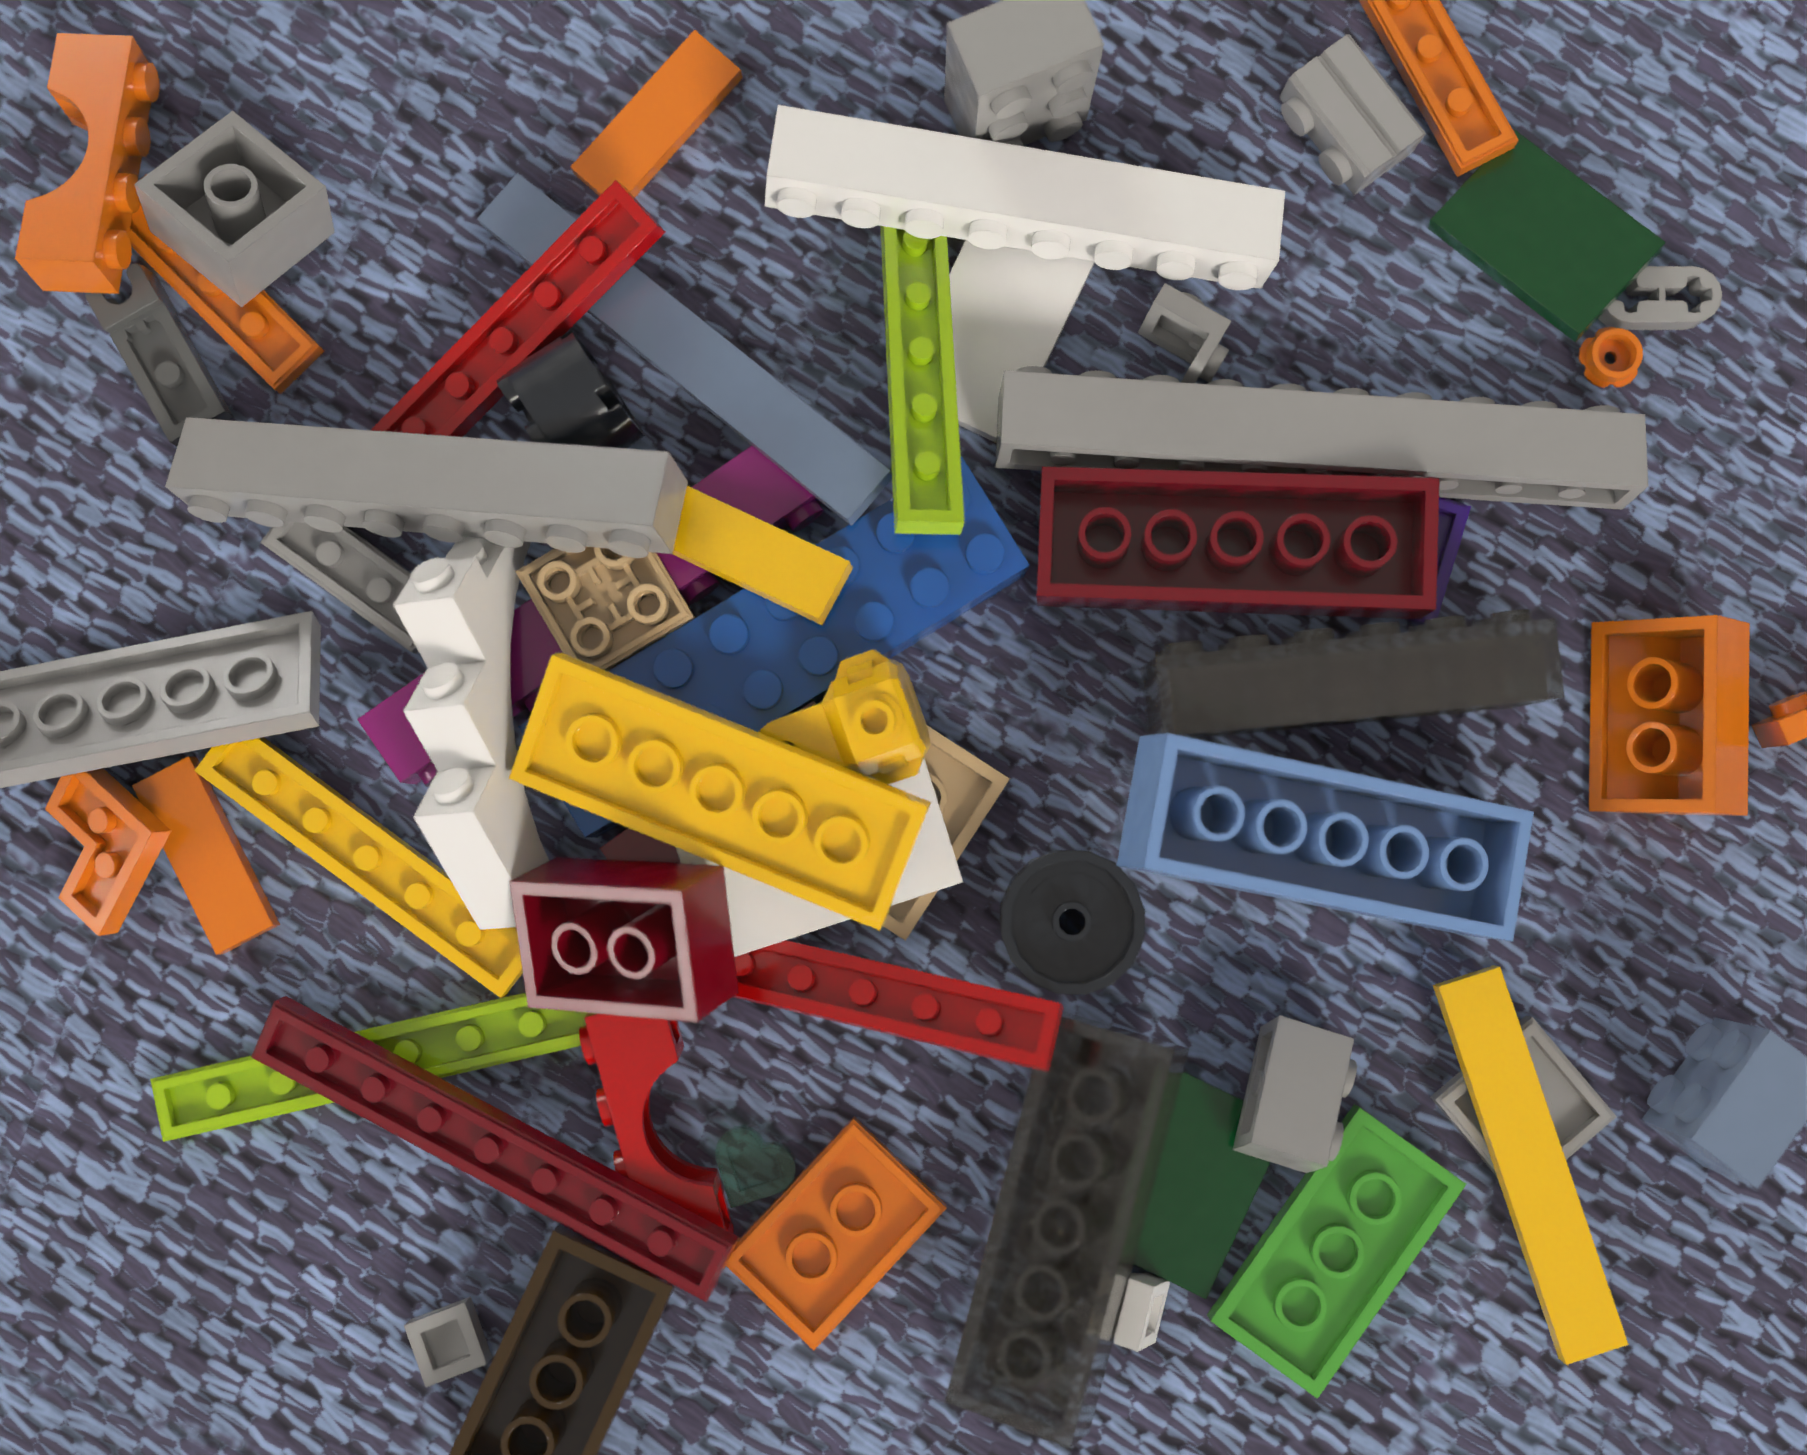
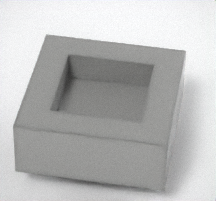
(448, 1341)

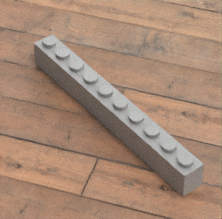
(1220, 426)

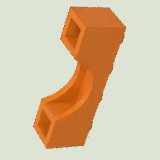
(81, 229)

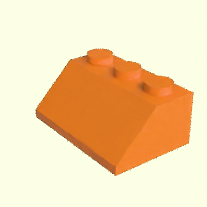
(1669, 716)

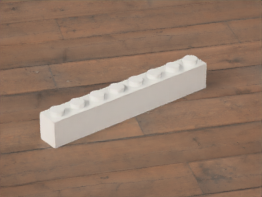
(1023, 198)

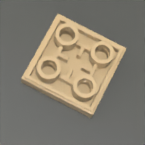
(604, 603)

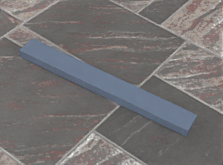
(704, 364)

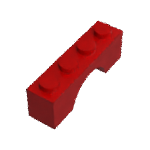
(629, 1061)

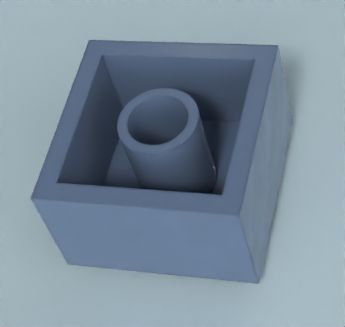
(1733, 1100)

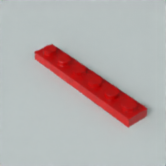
(528, 316)
(902, 1002)

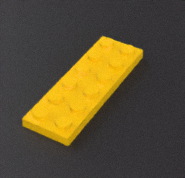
(719, 790)

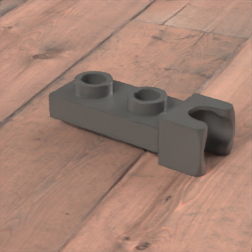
(159, 354)

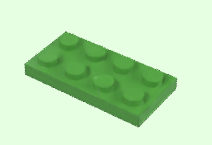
(1336, 1252)

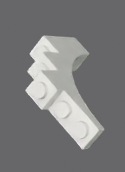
(462, 713)

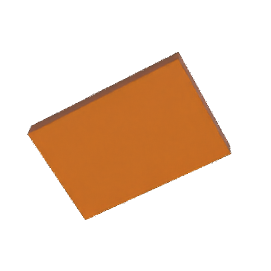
(834, 1233)

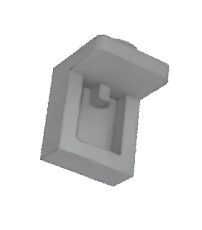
(1187, 330)

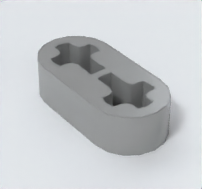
(1661, 313)

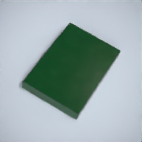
(1546, 236)
(1198, 1189)

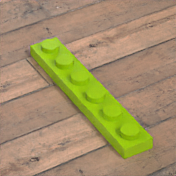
(921, 385)

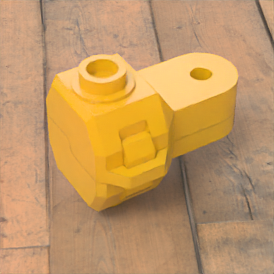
(864, 721)

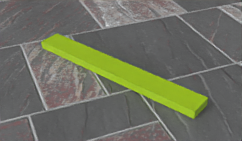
(437, 1042)

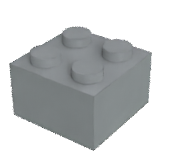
(236, 208)

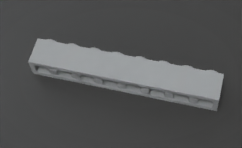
(430, 485)

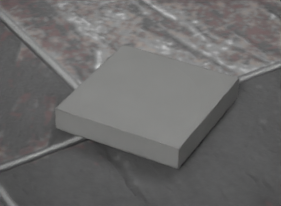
(1571, 1100)

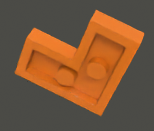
(118, 842)

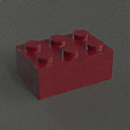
(625, 938)

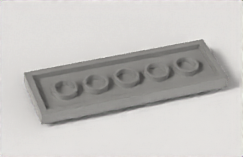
(159, 698)

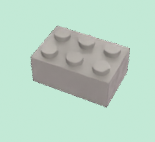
(1022, 70)

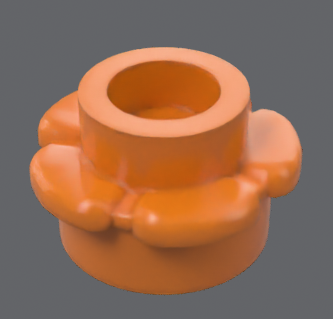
(1625, 349)

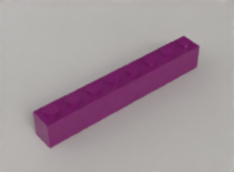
(745, 482)

